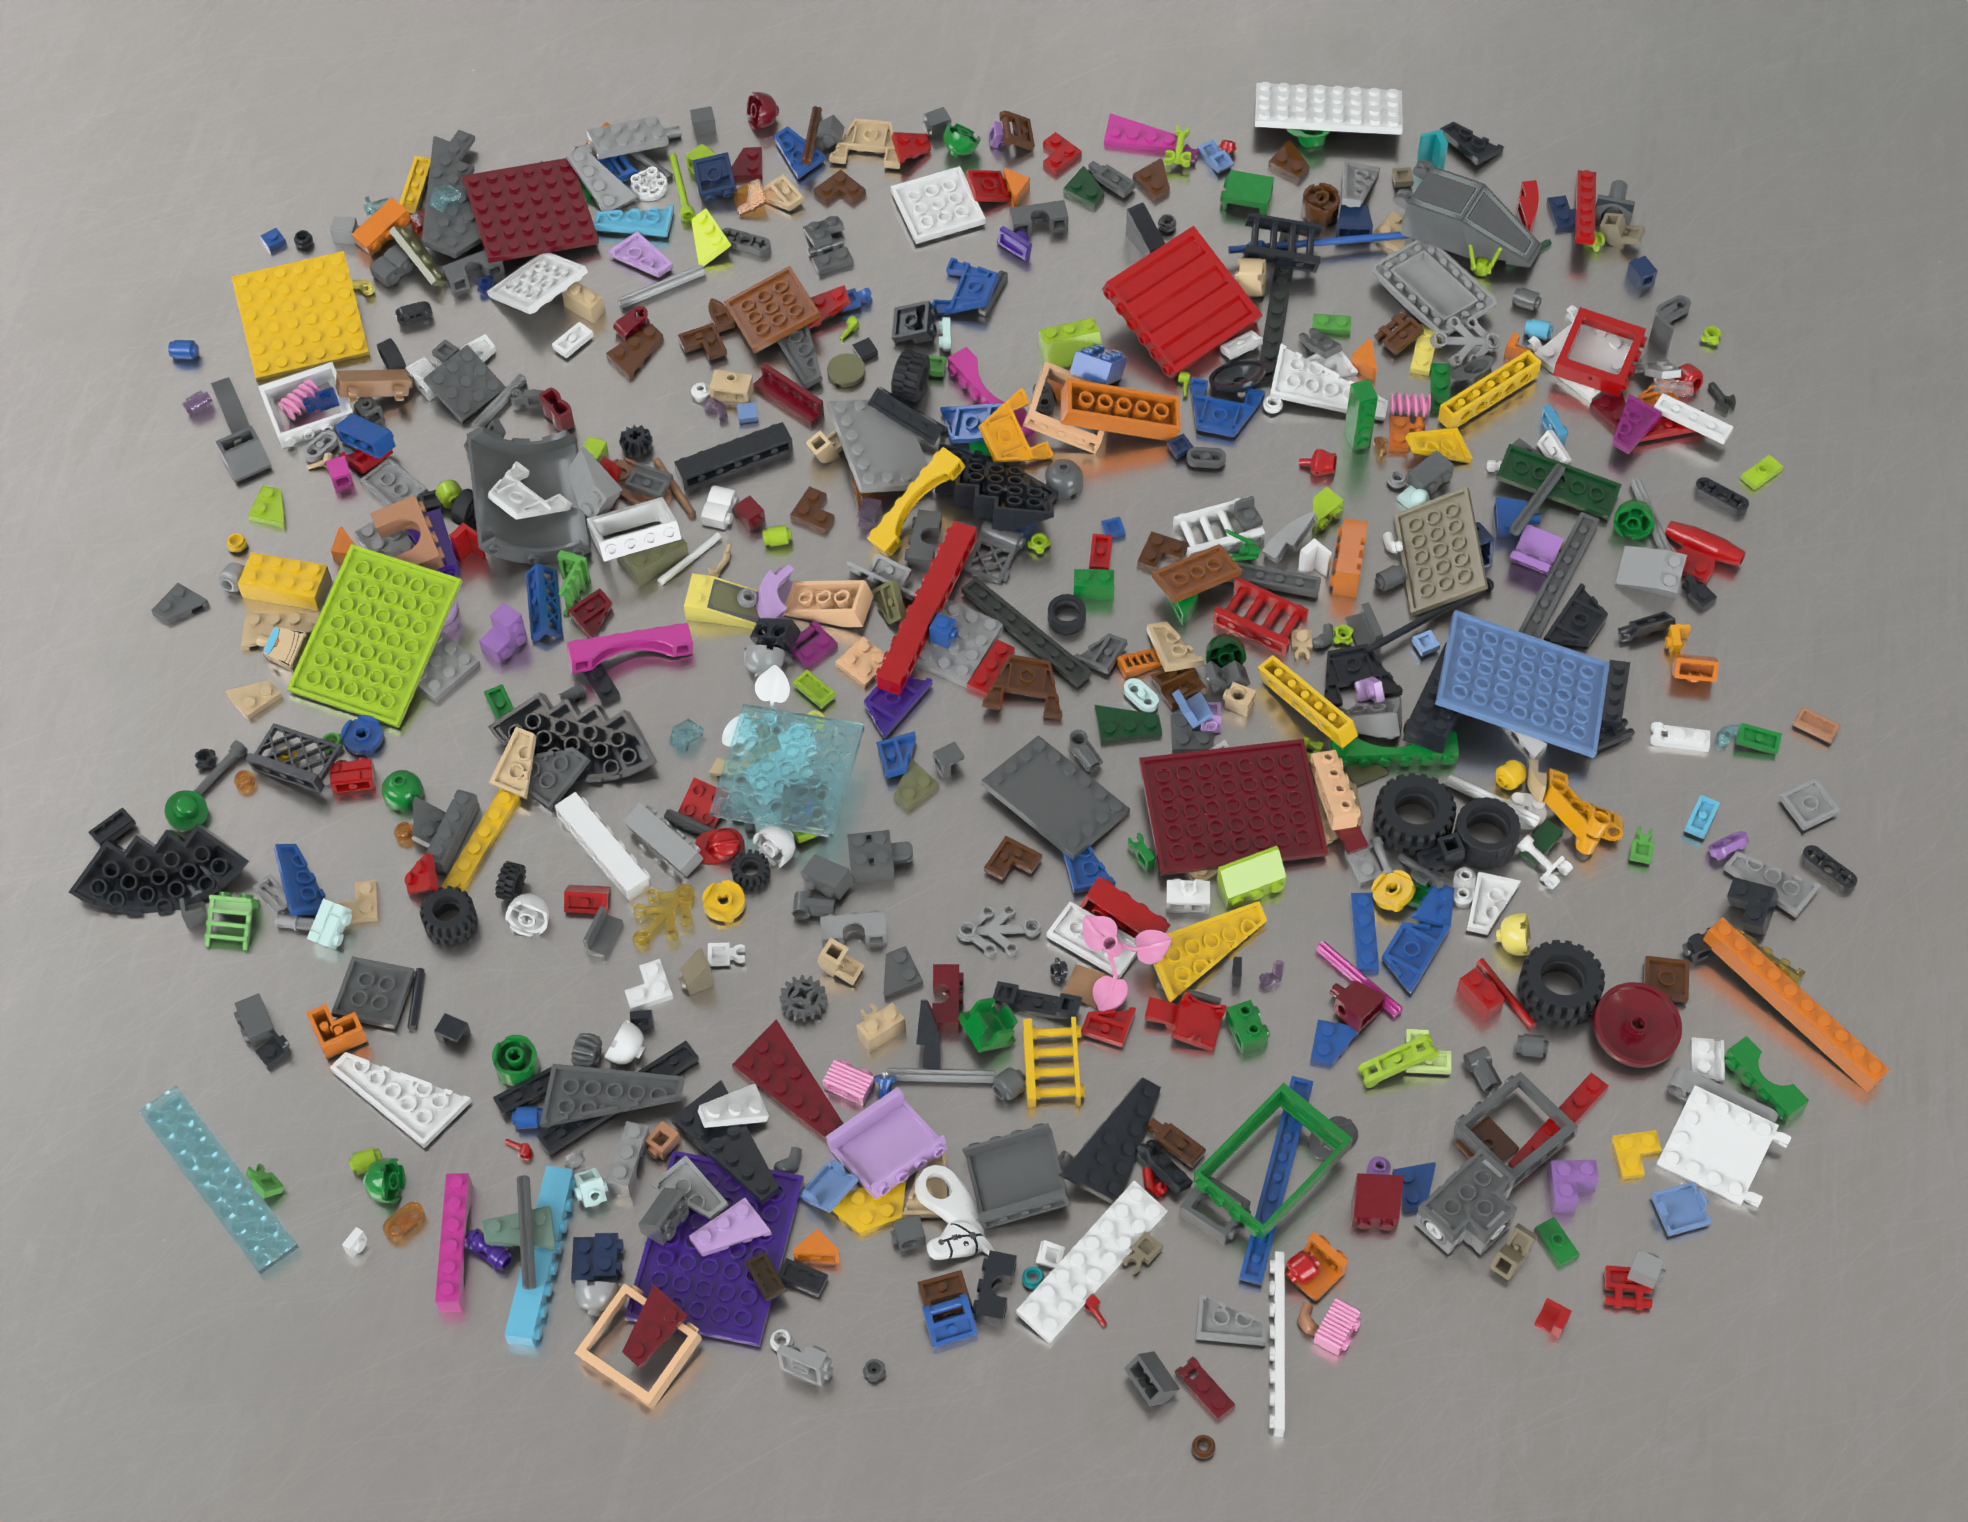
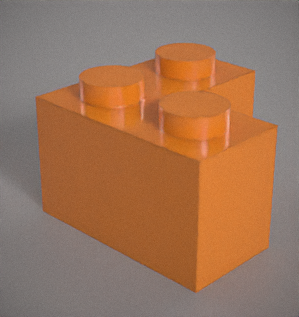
(338, 1034)

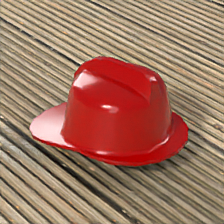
(720, 845)

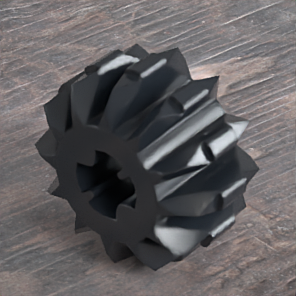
(635, 440)

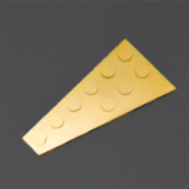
(1203, 945)

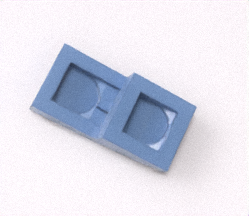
(1214, 157)

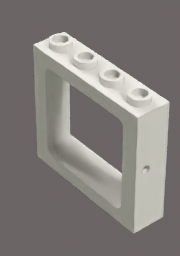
(280, 388)
(629, 518)

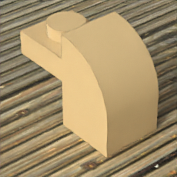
(825, 447)
(836, 962)

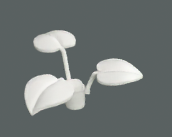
(770, 687)

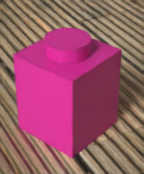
(339, 473)

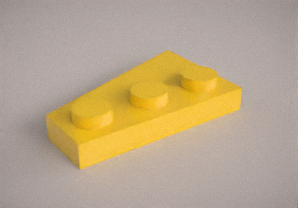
(1446, 441)

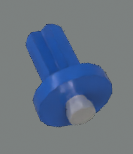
(885, 1082)

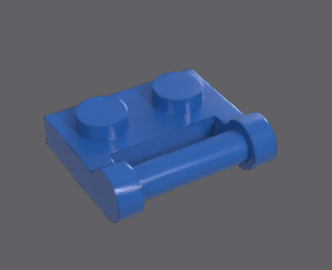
(615, 169)
(952, 1327)

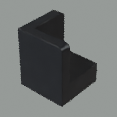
(451, 1028)

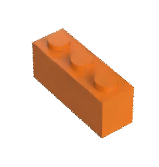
(376, 229)

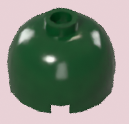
(1225, 649)

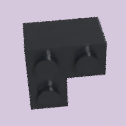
(1757, 901)

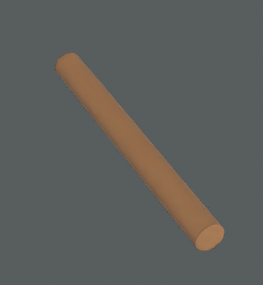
(676, 490)

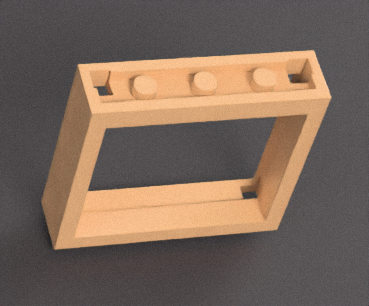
(1053, 427)
(653, 1396)

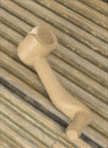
(726, 556)

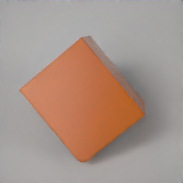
(1513, 349)

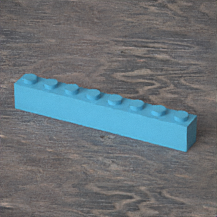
(529, 1305)

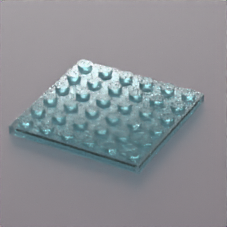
(787, 770)

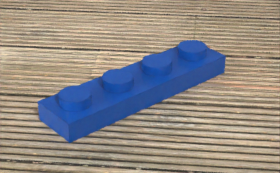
(1364, 932)

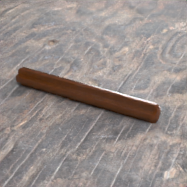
(811, 135)

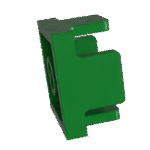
(988, 1027)

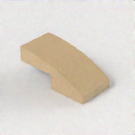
(1535, 780)

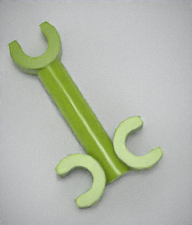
(1178, 156)

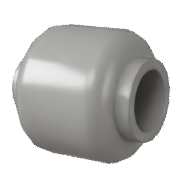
(230, 577)

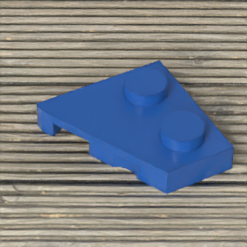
(896, 753)

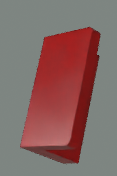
(464, 542)
(585, 898)

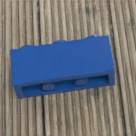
(365, 436)

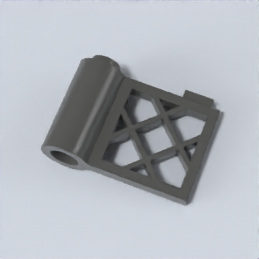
(1001, 540)

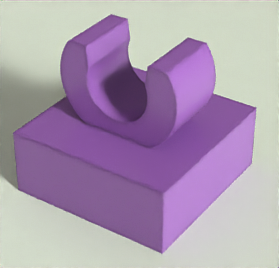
(996, 135)

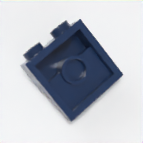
(714, 176)
(597, 1258)

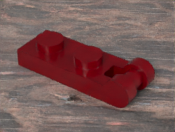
(1205, 1389)

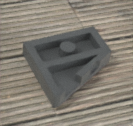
(178, 603)
(900, 973)

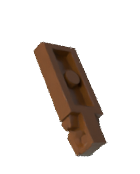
(1176, 1142)

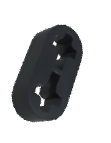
(413, 312)

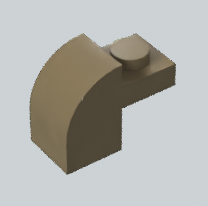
(1618, 233)
(1514, 1252)

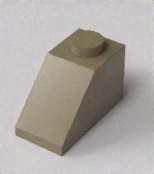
(696, 973)

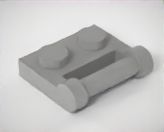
(1363, 863)

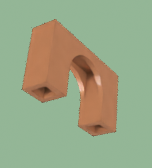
(409, 515)

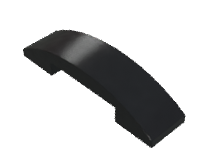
(1037, 1003)

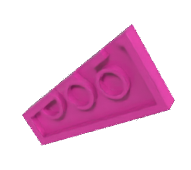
(1135, 135)

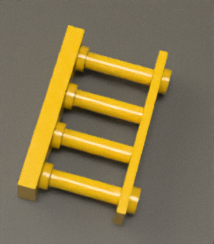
(1034, 1072)

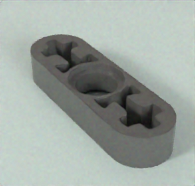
(758, 245)

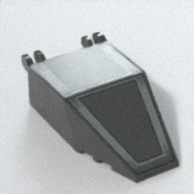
(1461, 212)

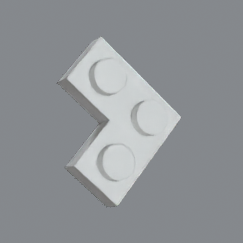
(653, 991)

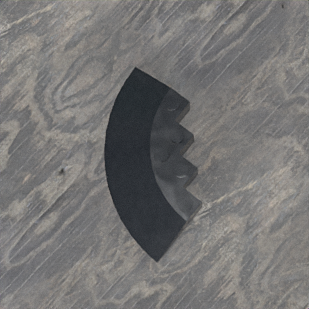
(997, 491)
(611, 744)
(158, 873)

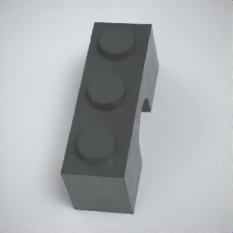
(1051, 213)
(460, 270)
(926, 526)

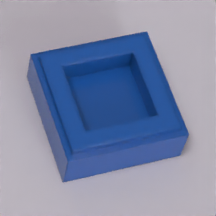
(1113, 527)

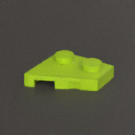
(268, 507)

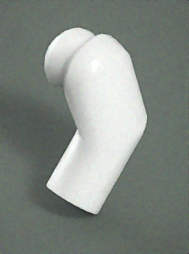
(1390, 545)

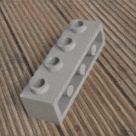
(664, 840)

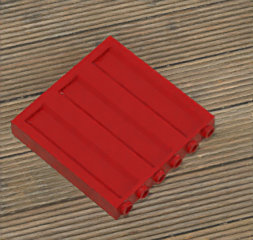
(1181, 302)

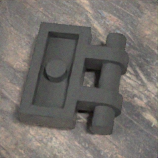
(833, 260)

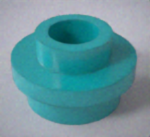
(1032, 1271)

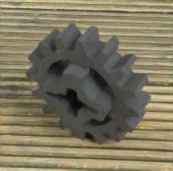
(802, 989)

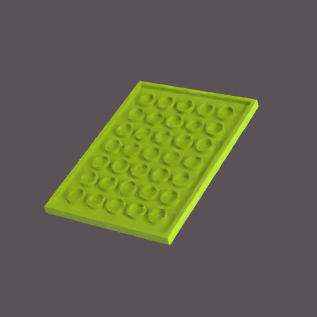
(375, 635)

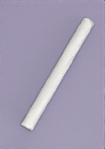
(689, 559)

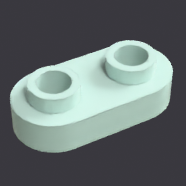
(945, 340)
(1142, 696)

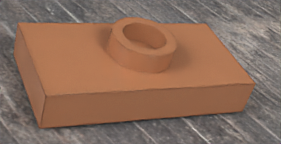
(1816, 725)

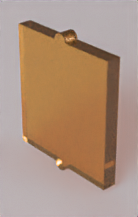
(749, 197)

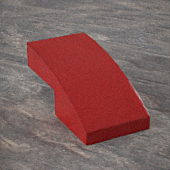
(1161, 1012)

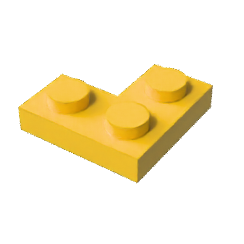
(1629, 1149)

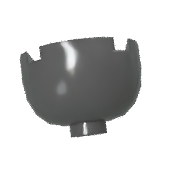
(1064, 477)

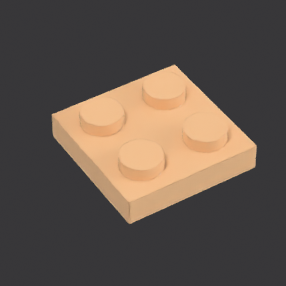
(861, 662)

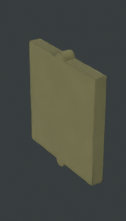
(1365, 775)

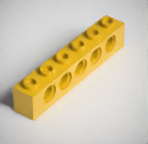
(1489, 390)
(1307, 701)

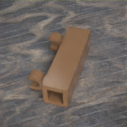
(373, 383)

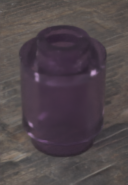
(197, 403)

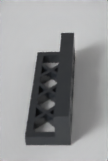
(906, 415)

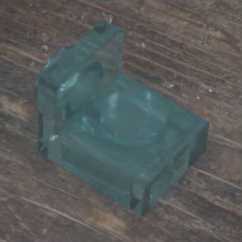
(442, 195)
(684, 734)

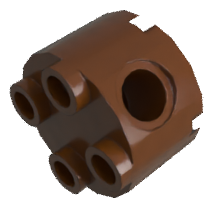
(1320, 204)

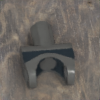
(1614, 203)

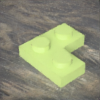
(1439, 1065)

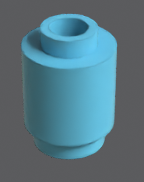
(1538, 328)

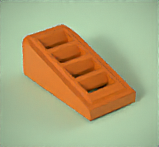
(1135, 670)

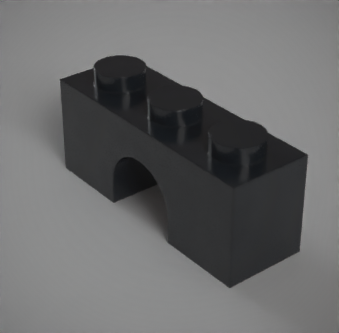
(998, 1269)

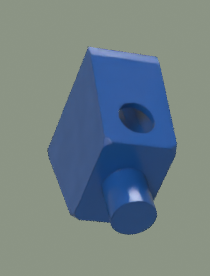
(1505, 514)

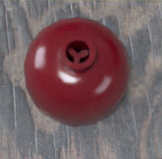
(762, 110)

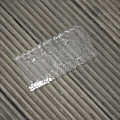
(1681, 388)

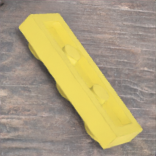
(1423, 353)

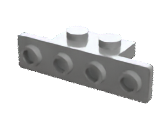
(884, 570)

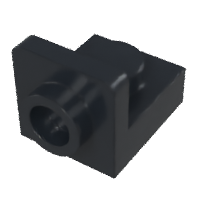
(273, 1051)

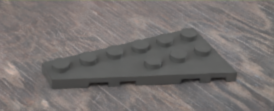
(591, 1092)

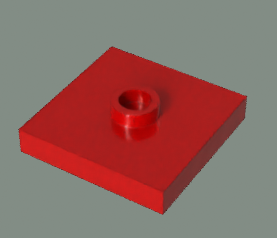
(988, 186)

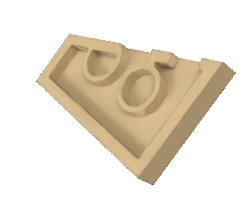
(1171, 649)
(516, 764)

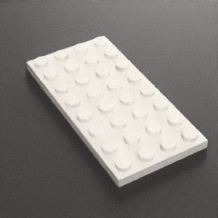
(1328, 108)

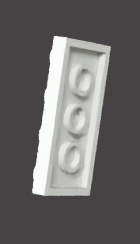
(1068, 933)

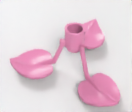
(1101, 935)

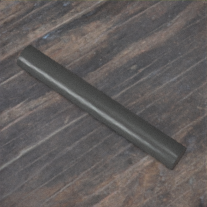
(642, 158)
(1198, 995)

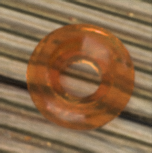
(242, 776)
(400, 829)

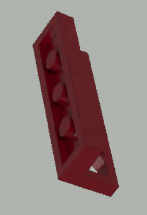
(789, 395)

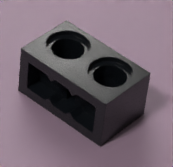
(775, 633)

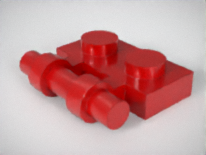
(1617, 1281)

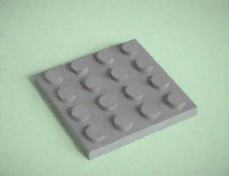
(967, 651)

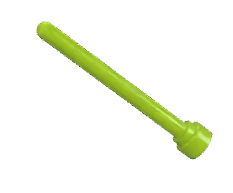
(686, 211)

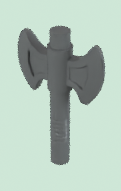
(1424, 875)

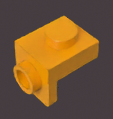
(1674, 636)

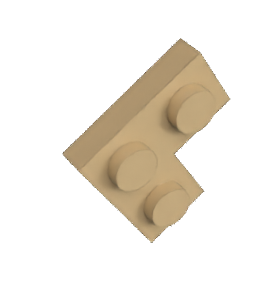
(366, 902)

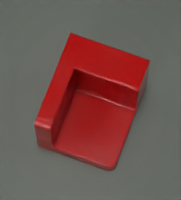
(1553, 1318)

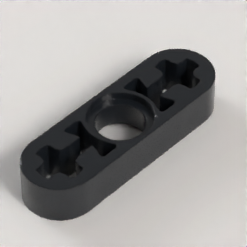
(1724, 504)
(1826, 859)

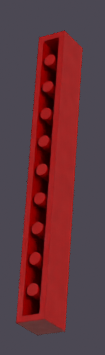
(927, 603)

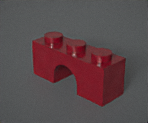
(947, 981)

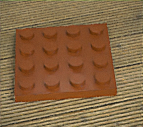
(772, 309)

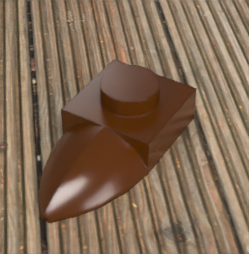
(720, 316)

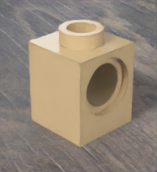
(1246, 700)

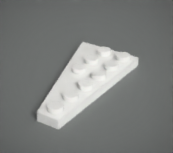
(1313, 384)

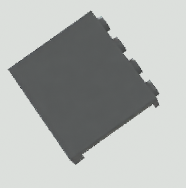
(1016, 1176)

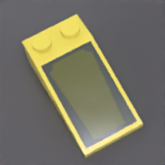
(716, 602)

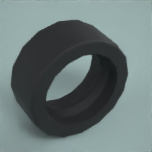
(391, 355)
(463, 509)
(1066, 600)

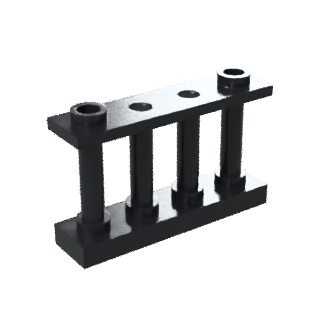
(1281, 258)

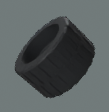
(1491, 812)

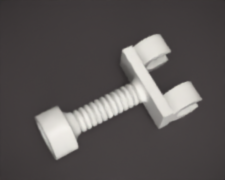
(1562, 865)

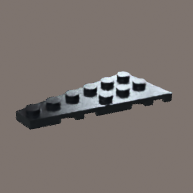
(728, 1147)
(1111, 1150)

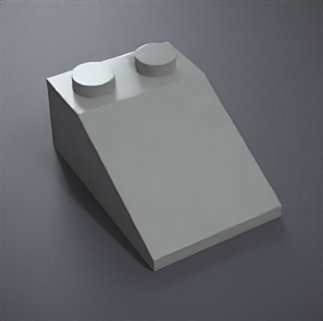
(592, 485)
(1651, 570)

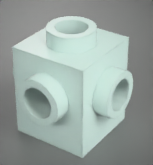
(590, 1188)

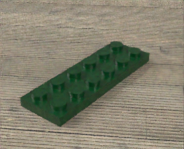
(1574, 488)

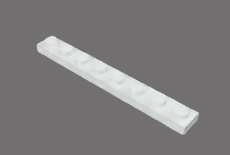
(1277, 1353)

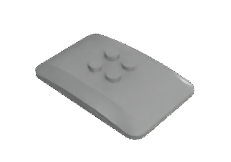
(1432, 286)

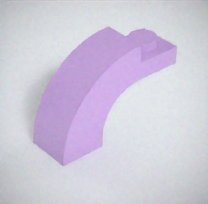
(768, 602)

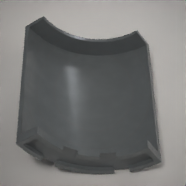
(536, 537)

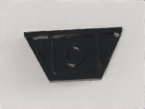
(1578, 620)

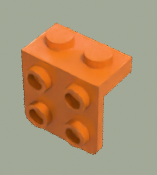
(1332, 1268)

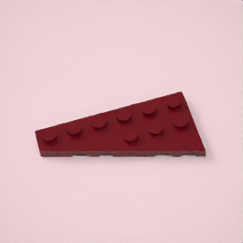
(785, 1078)

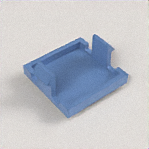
(828, 1186)
(1681, 1208)

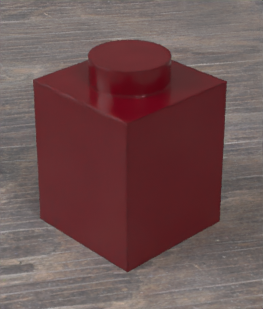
(749, 513)

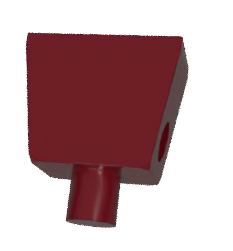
(1357, 1004)

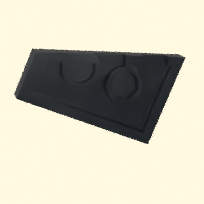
(1471, 146)

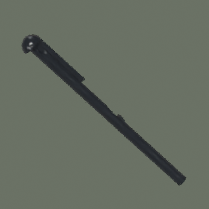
(1422, 620)

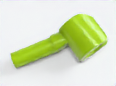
(853, 325)
(1184, 377)

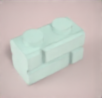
(330, 924)

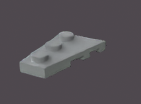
(699, 1191)

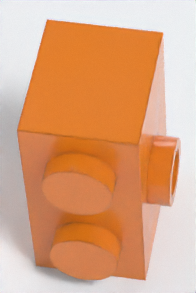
(1695, 667)

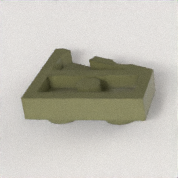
(914, 786)

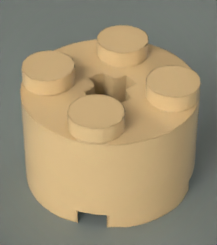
(1252, 276)

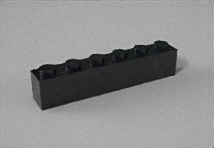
(733, 456)

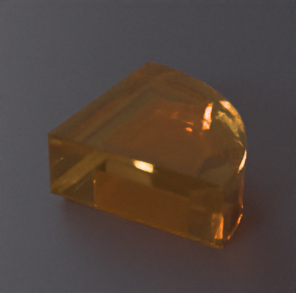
(1381, 445)

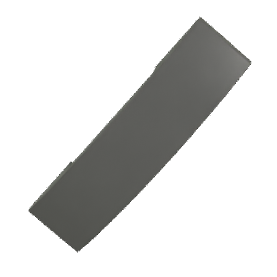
(230, 405)

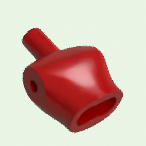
(1321, 463)

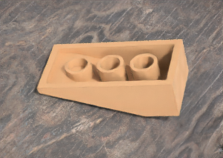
(830, 602)

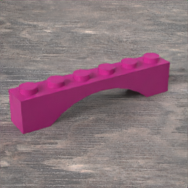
(965, 368)
(669, 640)
(451, 1252)

